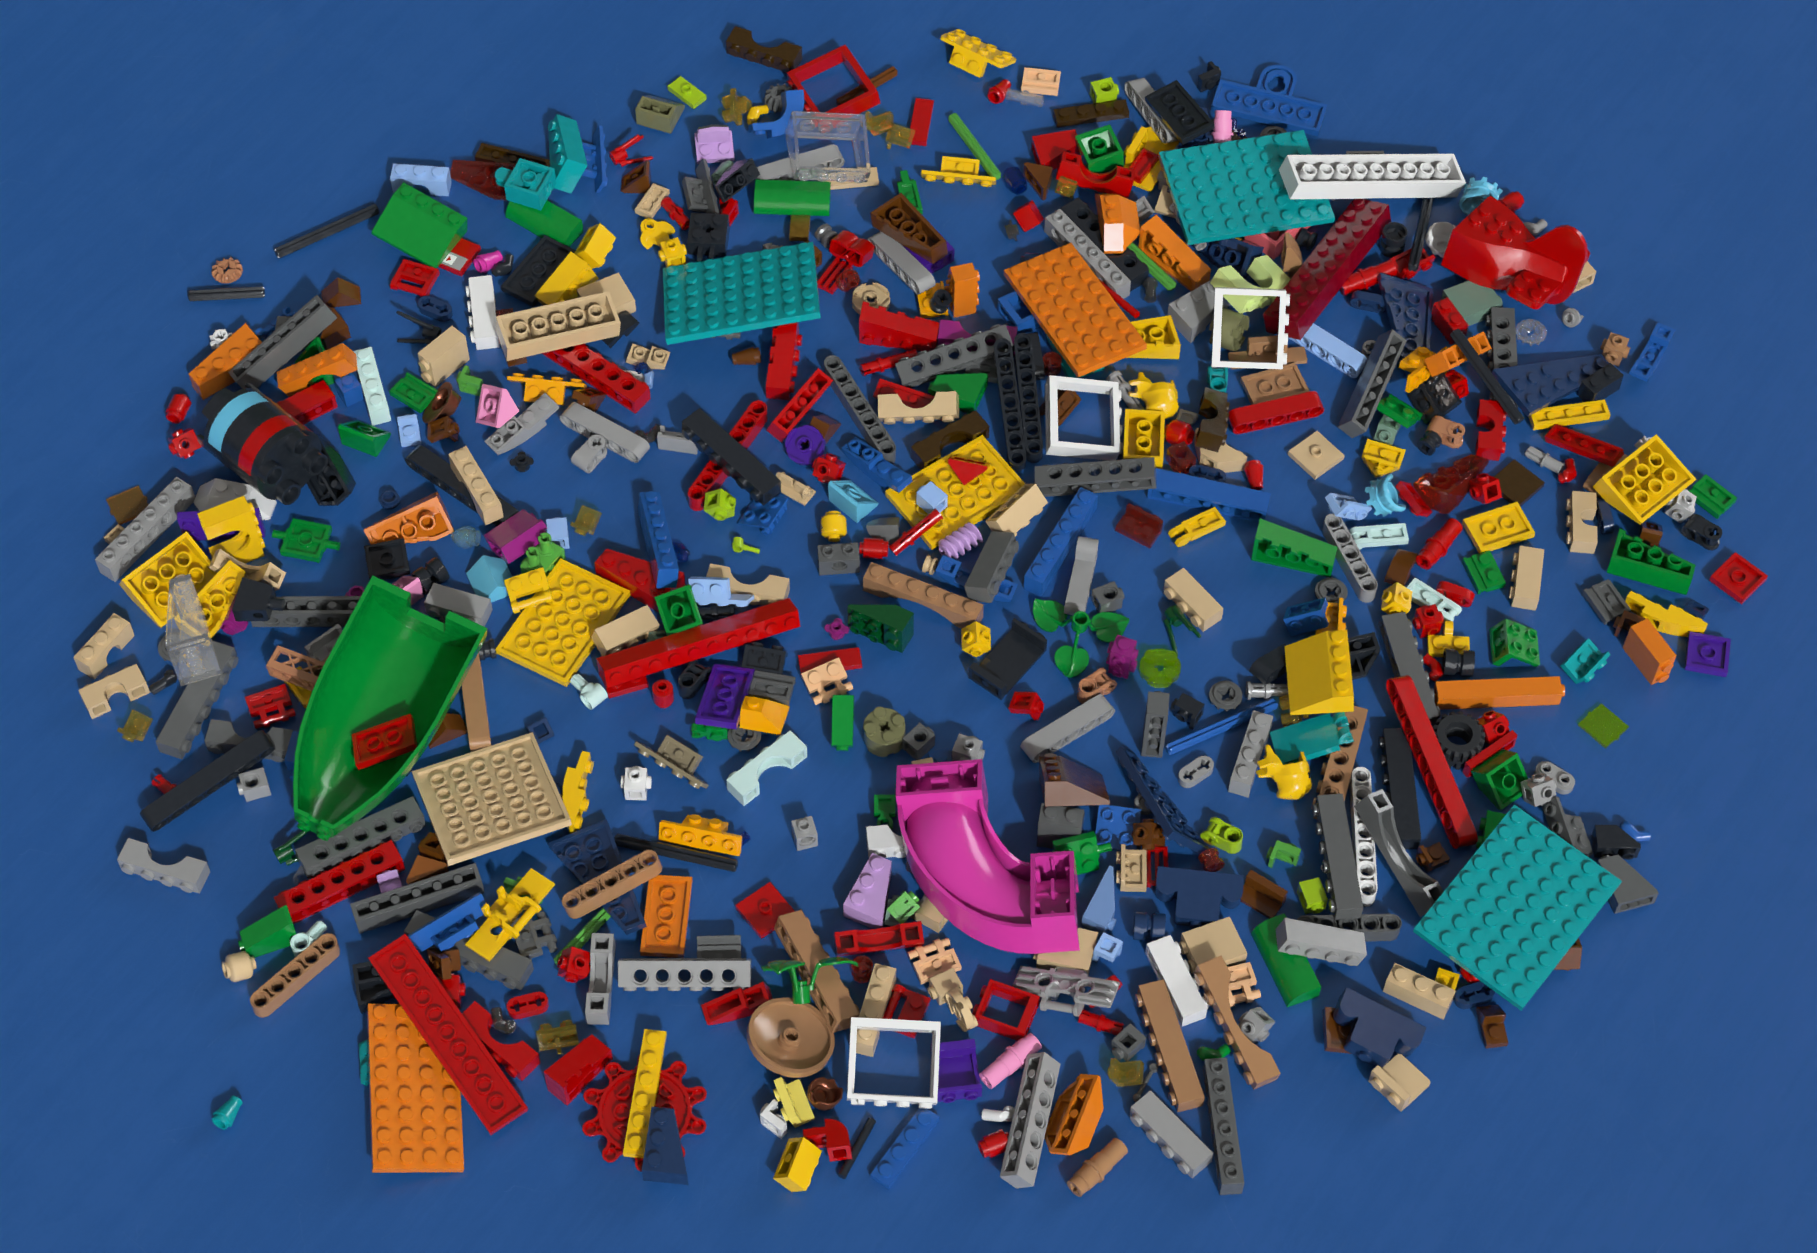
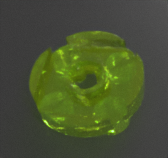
(1162, 657)

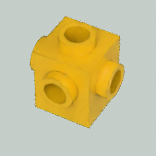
(672, 252)
(1396, 599)
(976, 639)

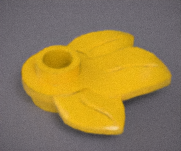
(655, 235)

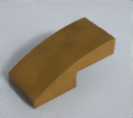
(799, 228)

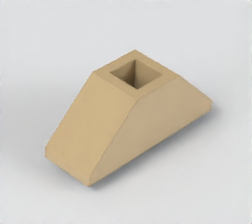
(1225, 459)

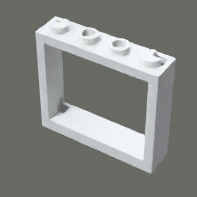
(1217, 323)
(1082, 450)
(902, 1026)

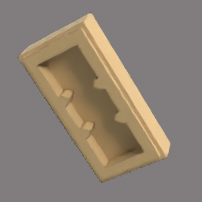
(651, 201)

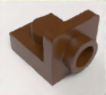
(442, 429)
(1626, 621)
(1431, 857)

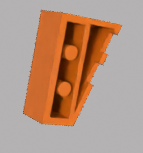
(963, 289)

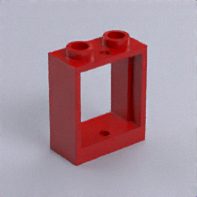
(1012, 994)

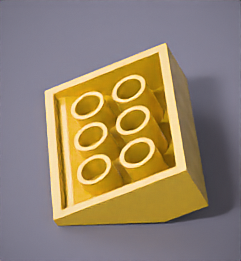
(1645, 481)
(150, 582)
(1320, 674)

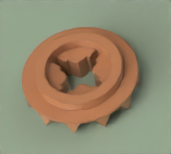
(231, 274)

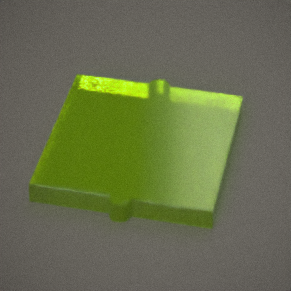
(1603, 725)

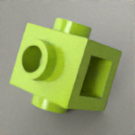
(719, 504)

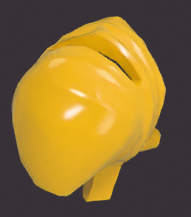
(1157, 396)
(1290, 778)

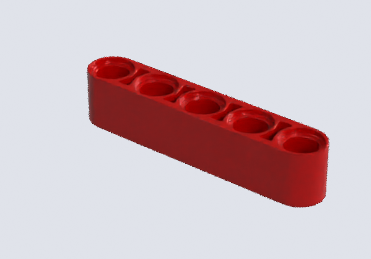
(1275, 412)

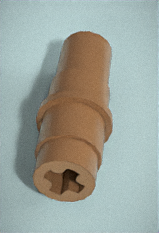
(1097, 1167)

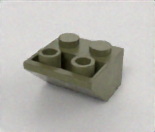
(658, 113)

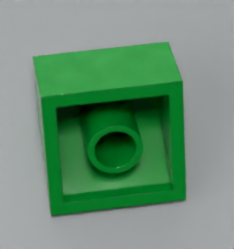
(1100, 149)
(678, 610)
(1501, 778)

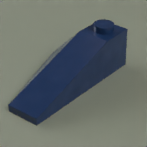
(1232, 252)

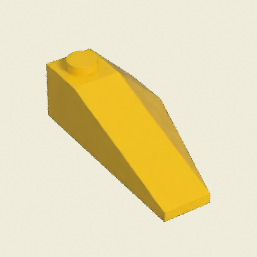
(219, 595)

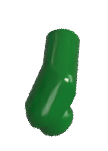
(1209, 1053)

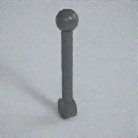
(1153, 1068)

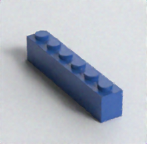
(1206, 494)
(658, 540)
(1060, 542)

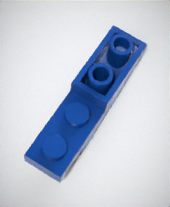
(875, 466)

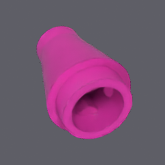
(486, 261)

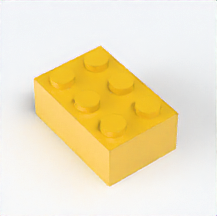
(1144, 435)

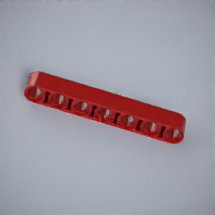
(744, 433)

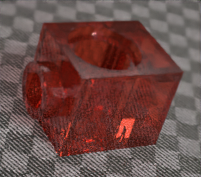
(1186, 460)

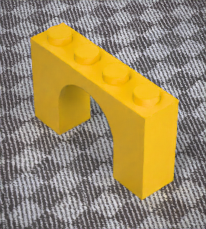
(234, 516)

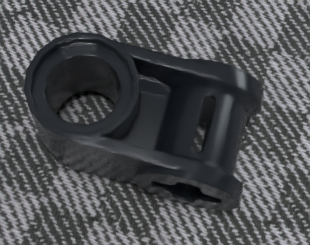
(1702, 530)
(694, 675)

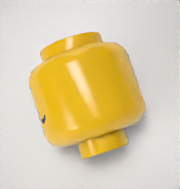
(833, 526)

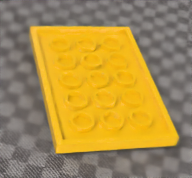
(965, 502)
(558, 634)

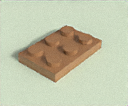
(1274, 384)

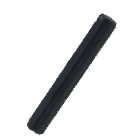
(226, 293)

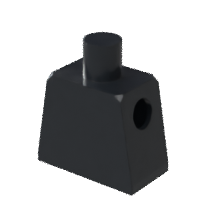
(256, 601)

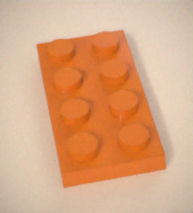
(666, 916)

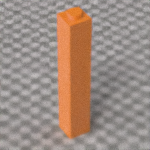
(1498, 692)

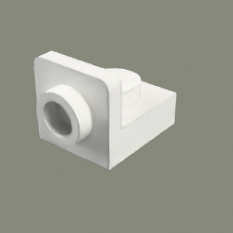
(772, 1122)

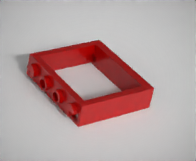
(842, 54)

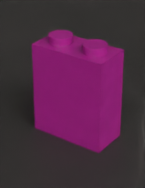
(515, 535)

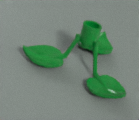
(1069, 659)
(800, 988)

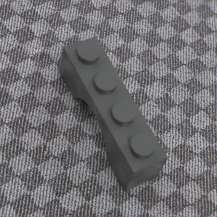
(222, 738)

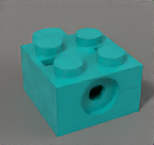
(527, 183)

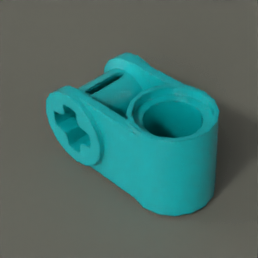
(1217, 378)

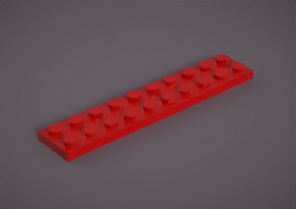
(448, 1034)

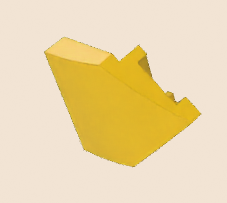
(1382, 458)

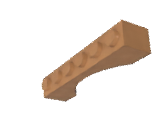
(890, 583)
(1257, 1064)

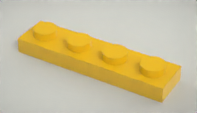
(1570, 414)

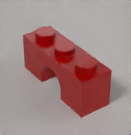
(1490, 443)

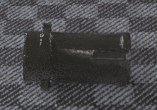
(1150, 285)

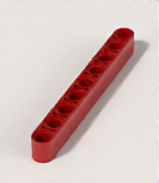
(1431, 761)

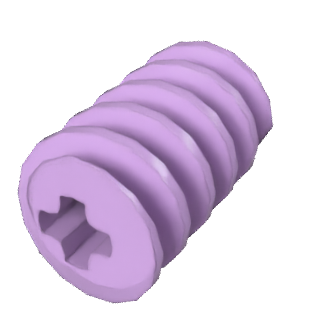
(959, 540)

